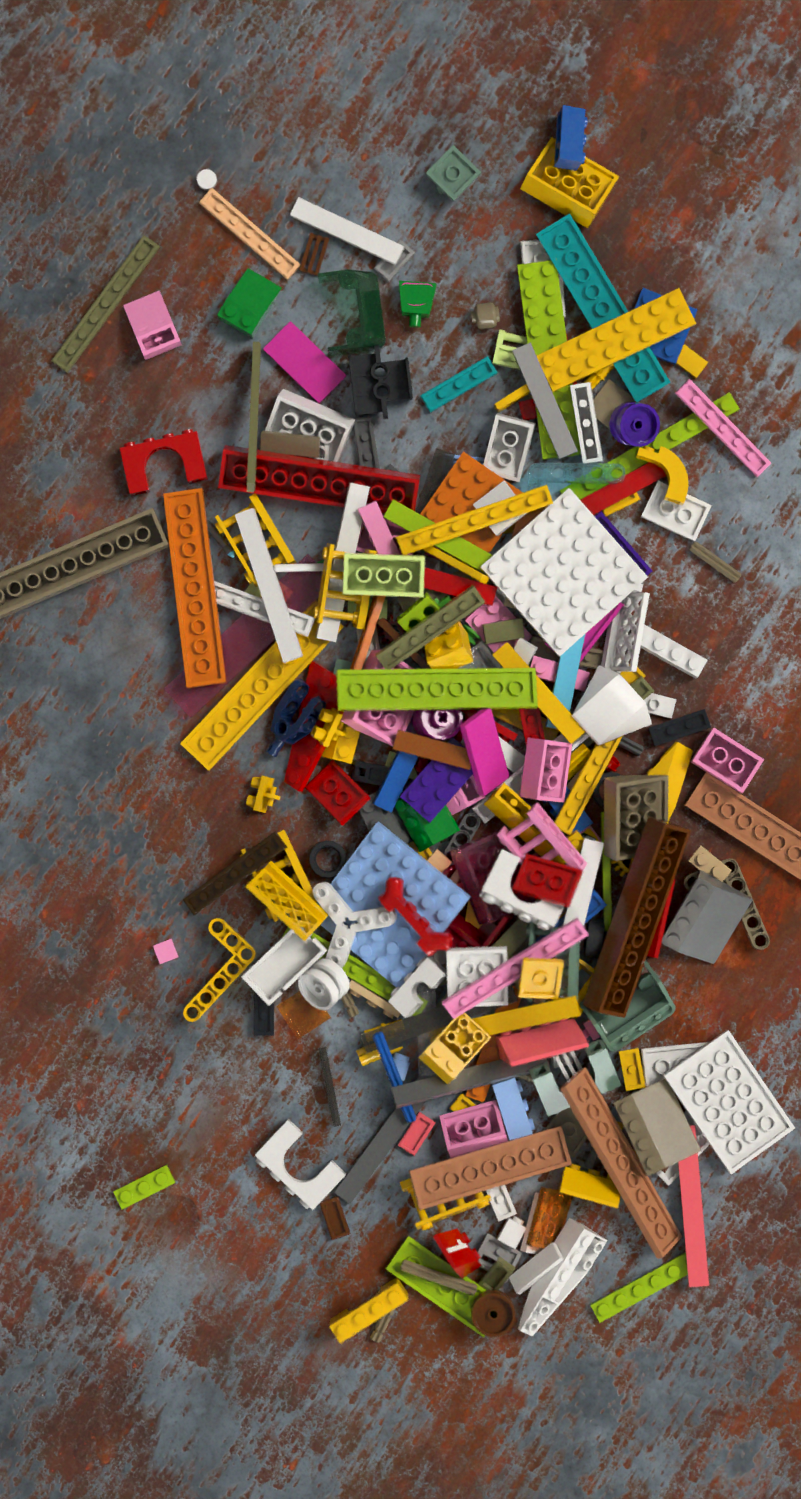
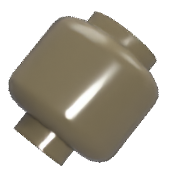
(485, 315)

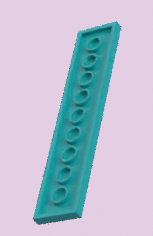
(598, 300)

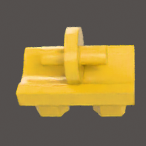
(331, 729)
(265, 794)

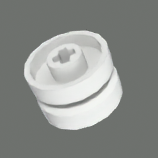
(323, 984)

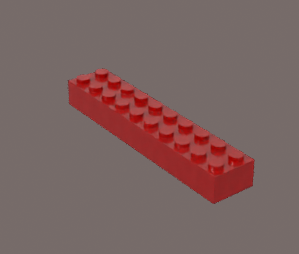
(315, 479)

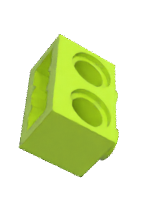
(416, 612)

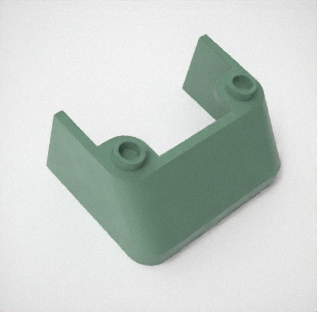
(647, 1009)

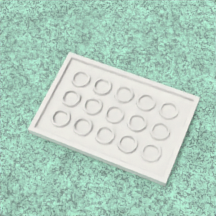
(729, 1101)

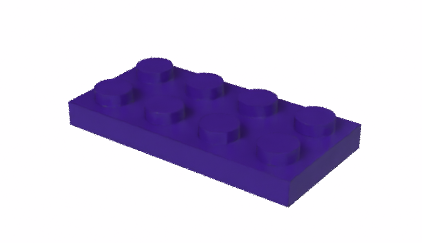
(435, 787)

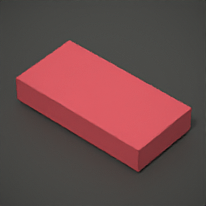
(416, 1133)

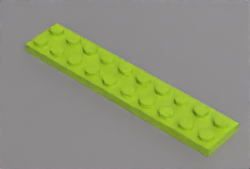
(545, 331)
(436, 689)

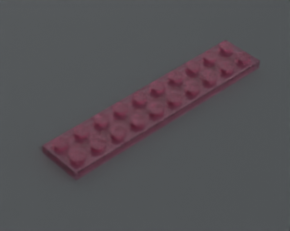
(248, 639)

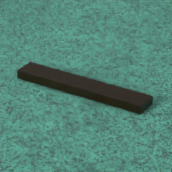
(235, 873)

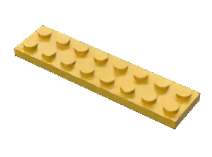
(616, 340)

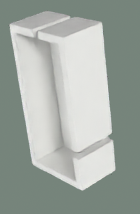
(283, 965)

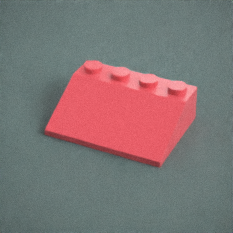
(540, 1041)

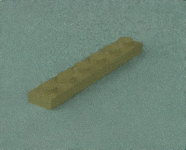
(430, 628)

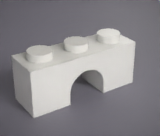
(405, 997)

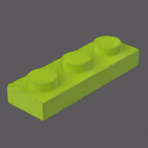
(144, 1186)

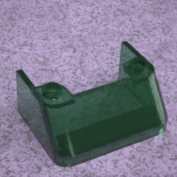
(370, 311)

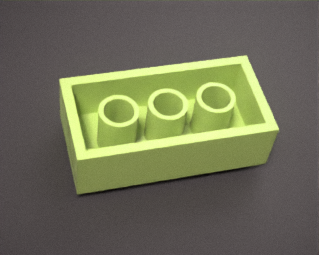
(383, 574)

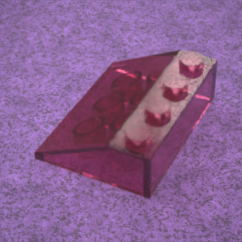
(474, 864)

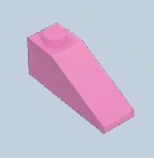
(547, 670)

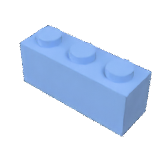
(513, 1108)

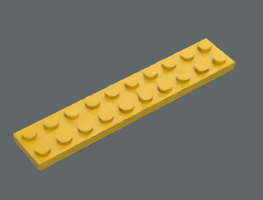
(250, 699)

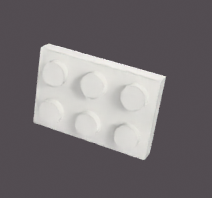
(680, 519)

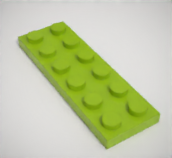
(449, 1299)

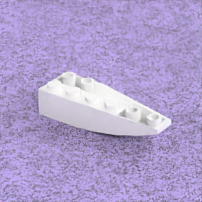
(579, 1250)

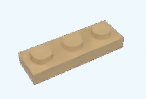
(373, 999)

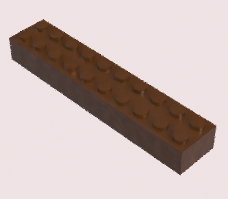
(636, 917)

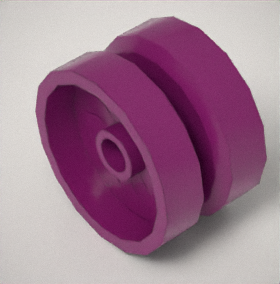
(437, 723)

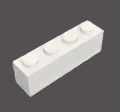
(586, 422)
(672, 652)

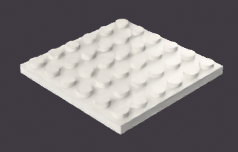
(564, 572)

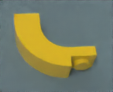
(674, 469)

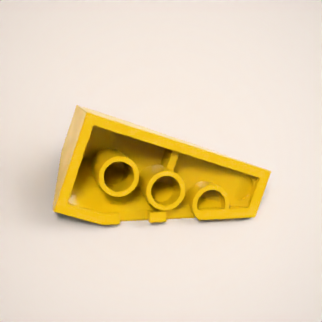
(675, 765)

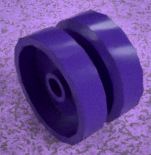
(634, 424)

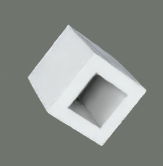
(512, 1231)

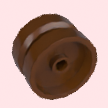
(493, 1301)

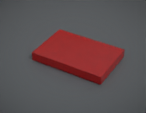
(337, 793)
(547, 880)

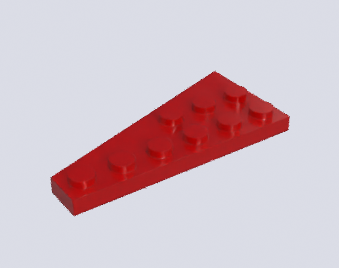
(308, 750)

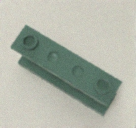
(571, 971)

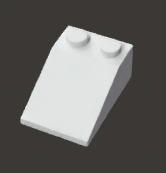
(509, 446)

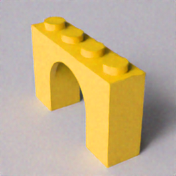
(350, 1322)

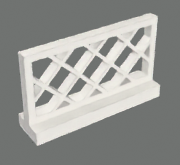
(617, 635)

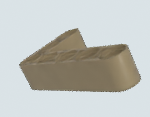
(752, 911)

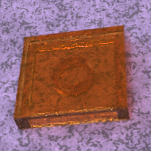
(301, 1015)

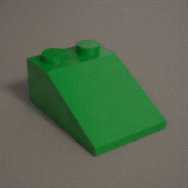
(249, 303)

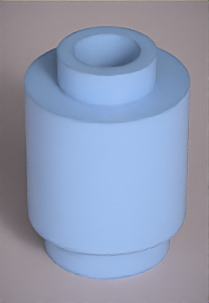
(402, 1064)

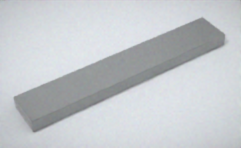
(544, 401)

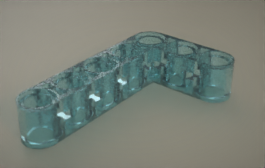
(567, 477)

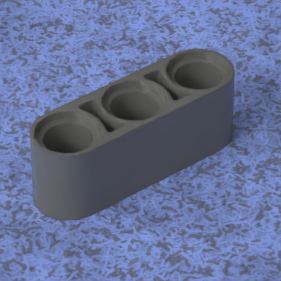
(468, 831)

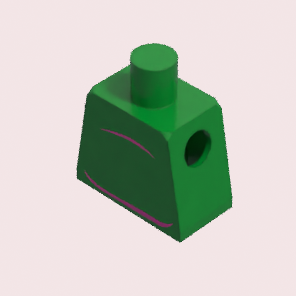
(416, 300)

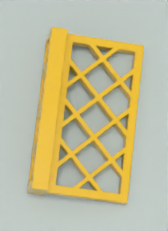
(288, 892)

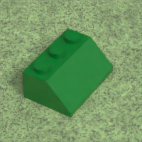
(425, 833)

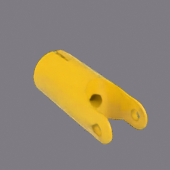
(367, 1058)

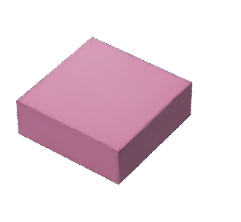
(165, 951)

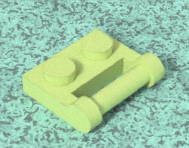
(503, 354)

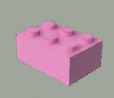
(727, 760)

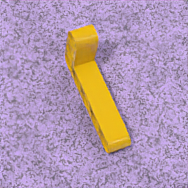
(223, 972)

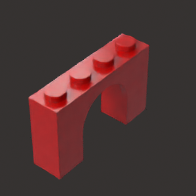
(137, 455)

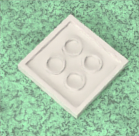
(470, 964)

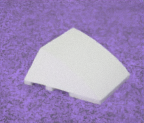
(610, 707)

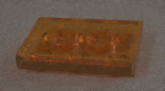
(548, 1217)

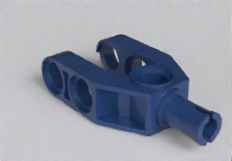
(284, 727)

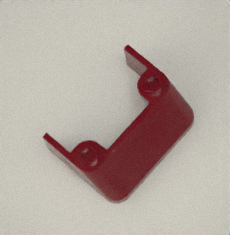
(467, 935)

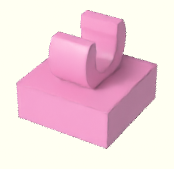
(589, 1030)

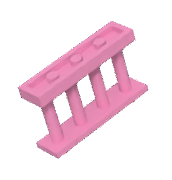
(549, 832)

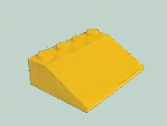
(569, 191)

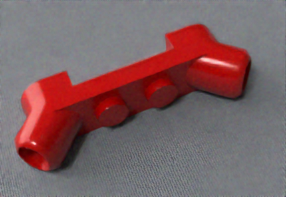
(393, 899)

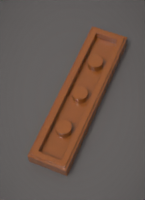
(432, 749)

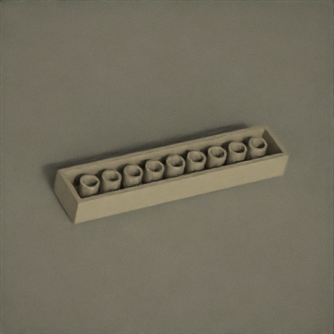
(80, 561)

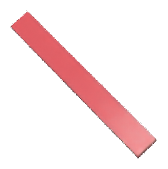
(693, 1220)

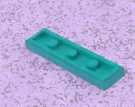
(458, 384)

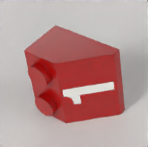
(458, 1252)

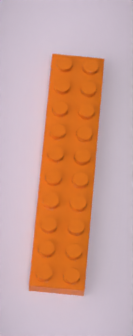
(194, 588)

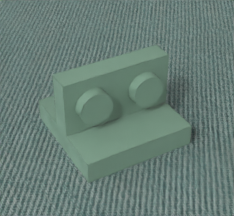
(453, 173)

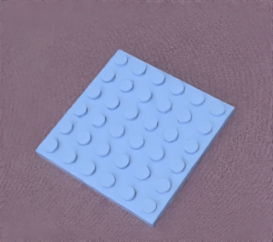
(362, 880)

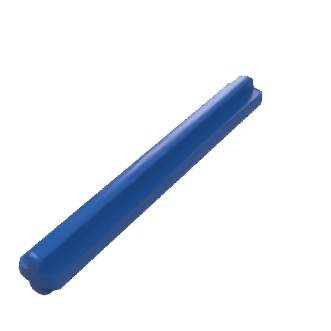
(392, 1071)

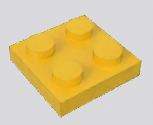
(540, 978)

